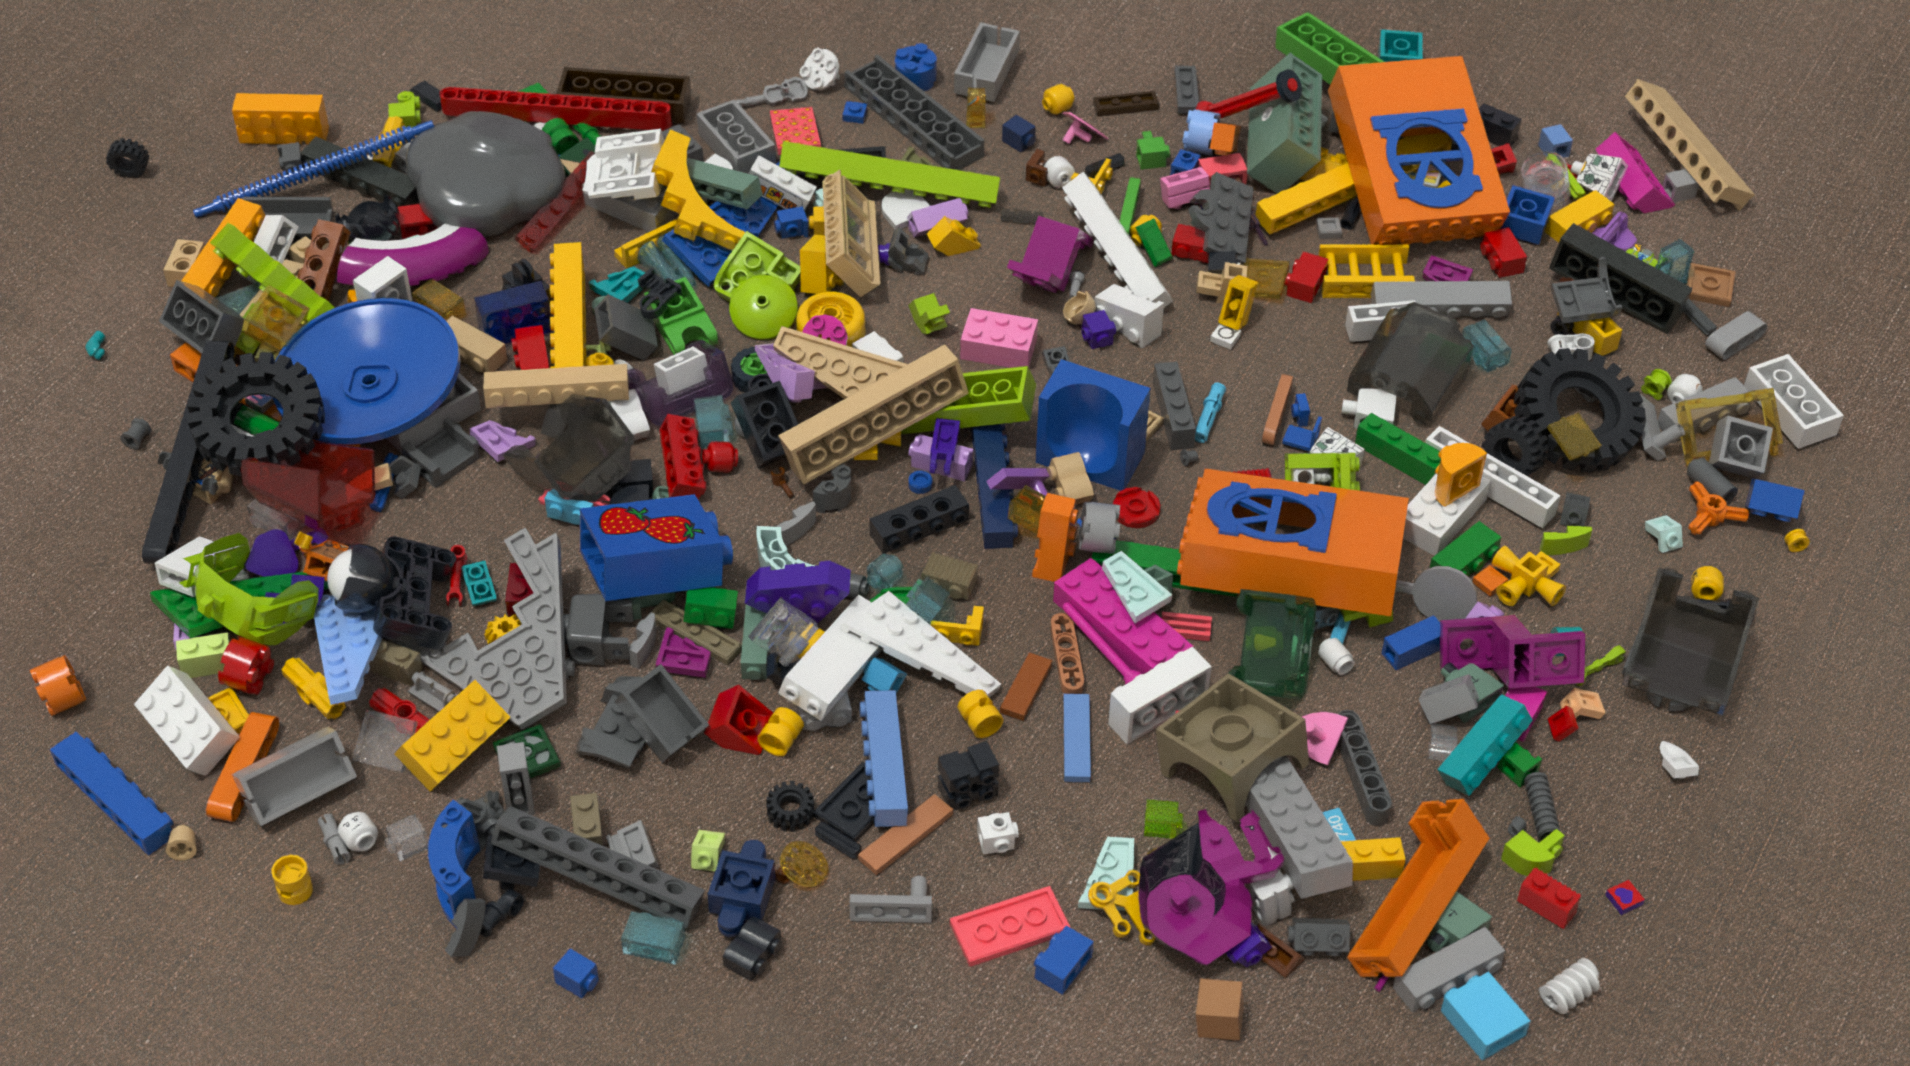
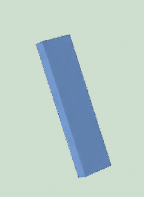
(1076, 738)

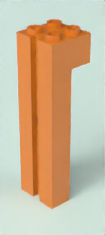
(1448, 848)

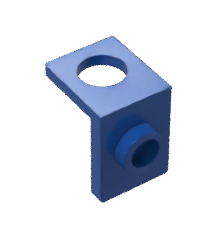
(1301, 437)

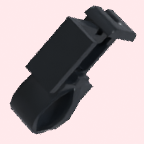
(659, 293)

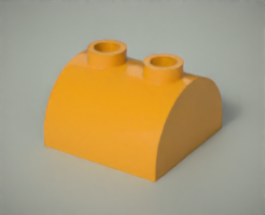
(1458, 471)

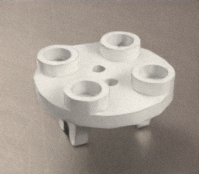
(820, 69)

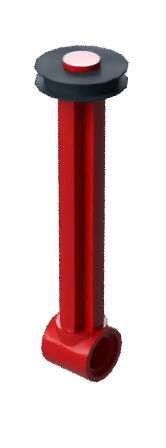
(1286, 87)

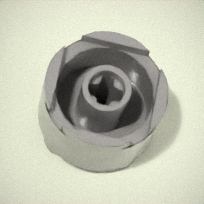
(1099, 527)

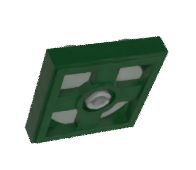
(538, 750)

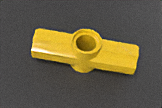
(386, 158)
(311, 687)

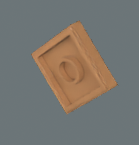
(1711, 284)

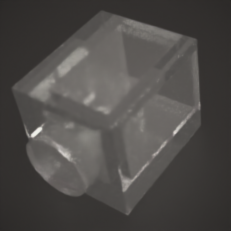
(406, 837)

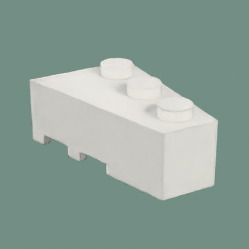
(1132, 315)

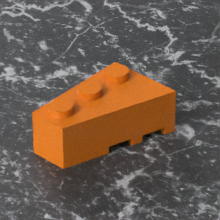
(1055, 537)

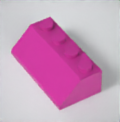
(1639, 181)

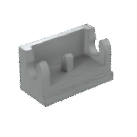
(1449, 699)

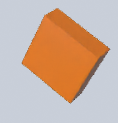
(1489, 580)

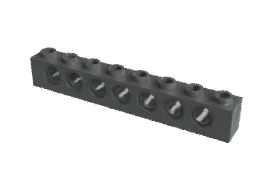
(597, 866)

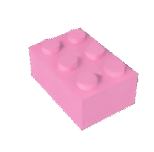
(998, 338)

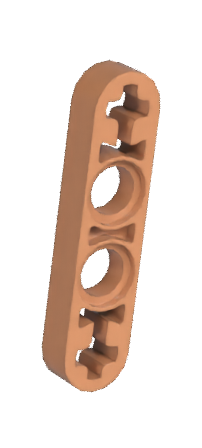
(1277, 409)
(1067, 654)

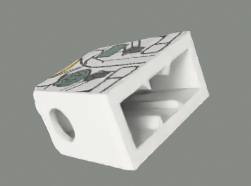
(1600, 174)
(1333, 442)

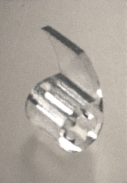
(1442, 741)

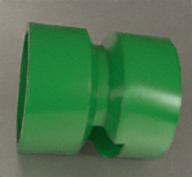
(560, 134)

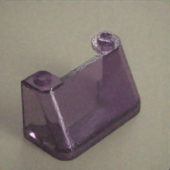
(658, 403)

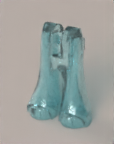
(655, 256)

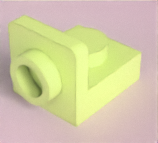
(706, 850)

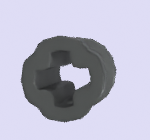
(136, 433)

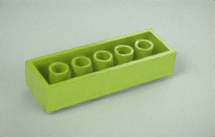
(992, 399)

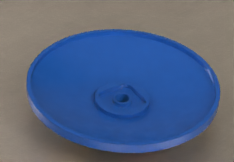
(379, 340)

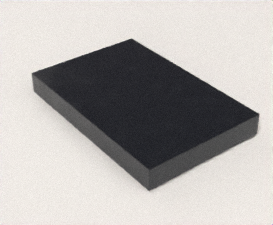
(848, 806)

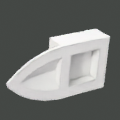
(1677, 761)

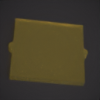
(1574, 436)

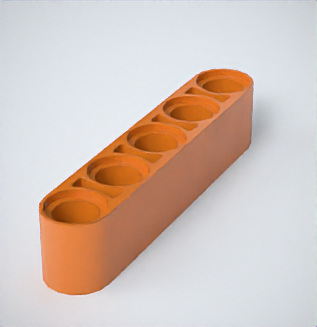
(252, 746)

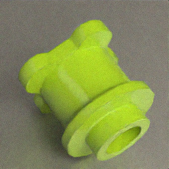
(1656, 383)

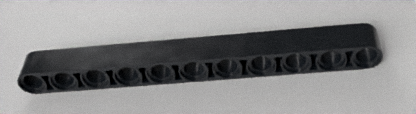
(182, 470)

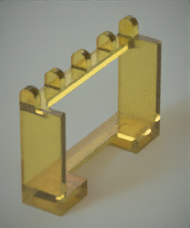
(1770, 414)

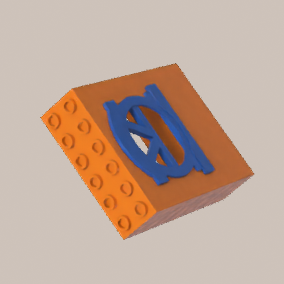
(1414, 98)
(1340, 561)

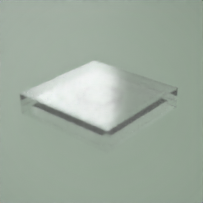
(381, 738)

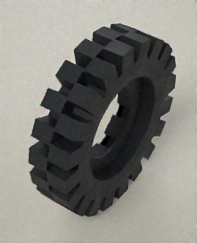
(281, 379)
(1621, 409)

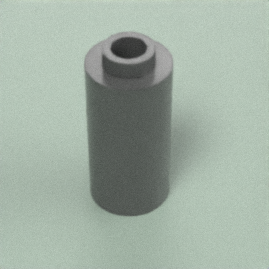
(1712, 479)

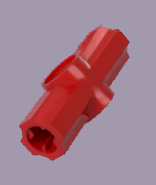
(388, 703)

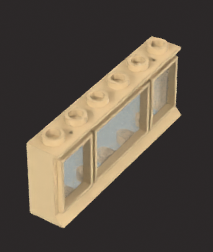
(850, 234)

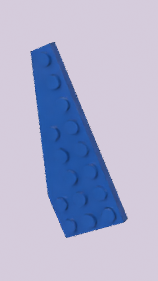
(706, 256)

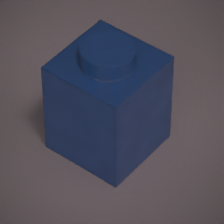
(1018, 133)

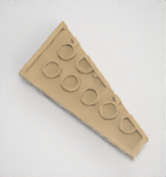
(835, 364)

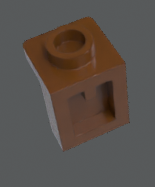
(1035, 168)

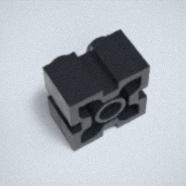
(968, 776)

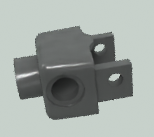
(588, 629)

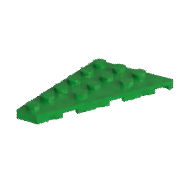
(184, 610)

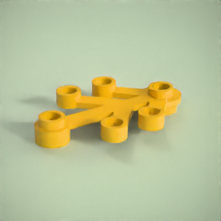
(1129, 903)

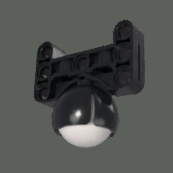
(373, 579)

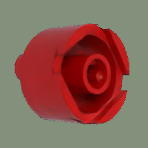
(245, 665)

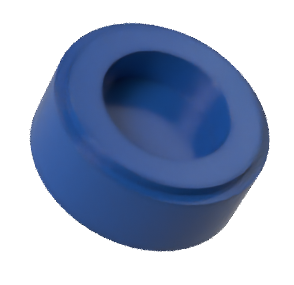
(920, 482)

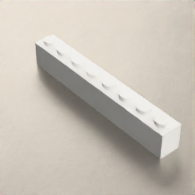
(1114, 240)

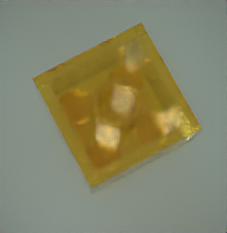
(275, 319)

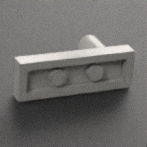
(1652, 438)
(894, 907)

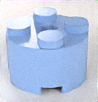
(1200, 131)

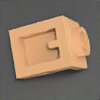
(1584, 703)

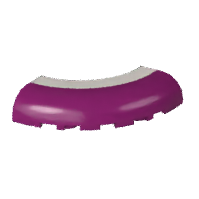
(424, 257)

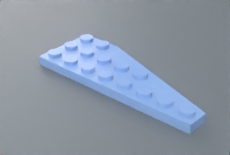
(345, 648)

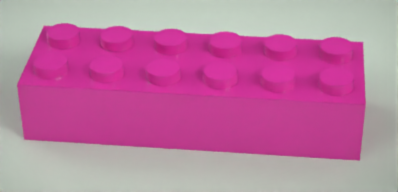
(1137, 644)

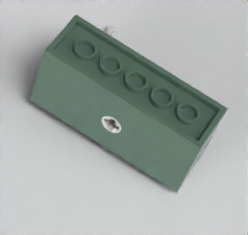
(1286, 135)

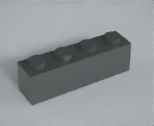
(1174, 406)

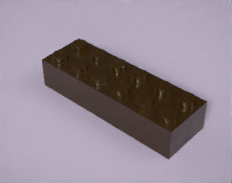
(629, 85)

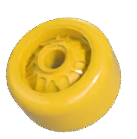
(838, 305)

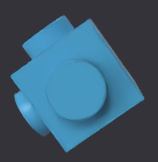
(882, 676)

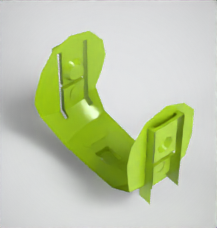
(238, 609)

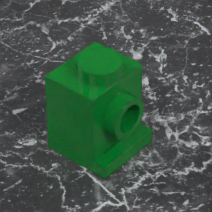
(1518, 764)

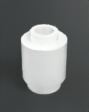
(1336, 656)

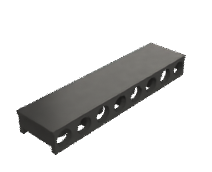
(915, 114)

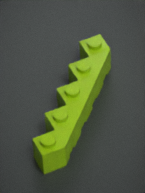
(261, 267)

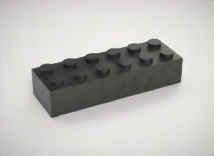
(1633, 283)

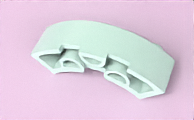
(772, 549)

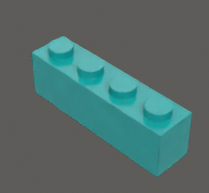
(1485, 745)

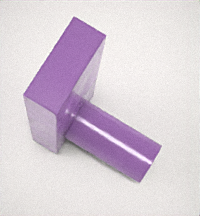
(1019, 477)

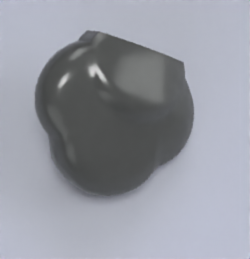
(484, 172)

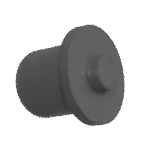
(1188, 456)

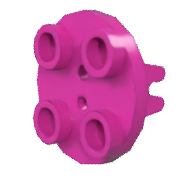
(827, 326)

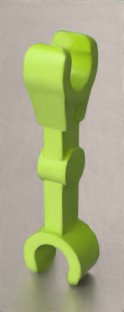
(1615, 656)

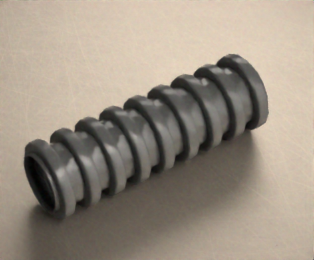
(1541, 804)

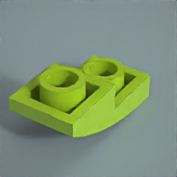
(1562, 543)

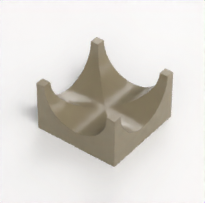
(1232, 738)

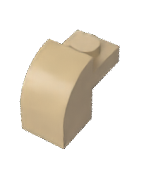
(1217, 284)

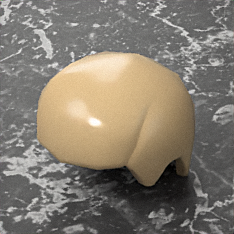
(1078, 306)

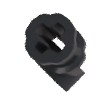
(508, 905)

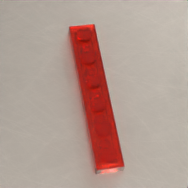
(551, 214)

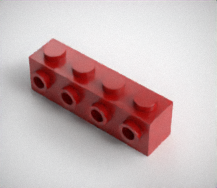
(682, 456)

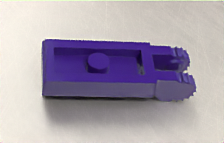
(944, 444)

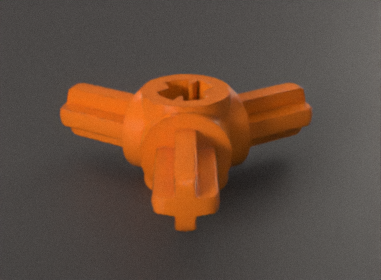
(1712, 510)

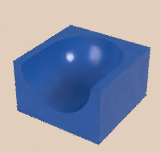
(1097, 418)

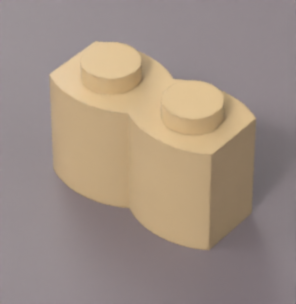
(1071, 477)

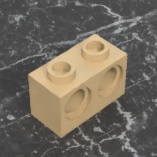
(181, 259)

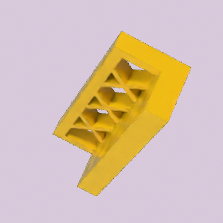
(628, 252)

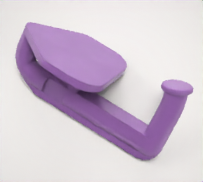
(1617, 232)

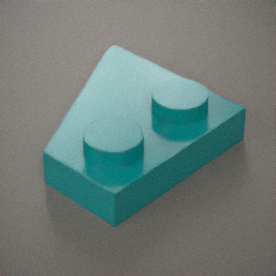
(619, 284)

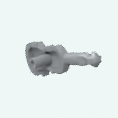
(790, 90)

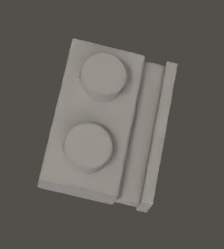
(634, 843)

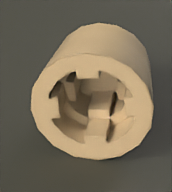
(181, 843)

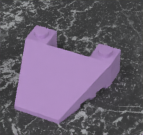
(795, 378)

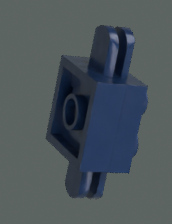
(741, 887)

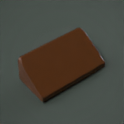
(1280, 956)

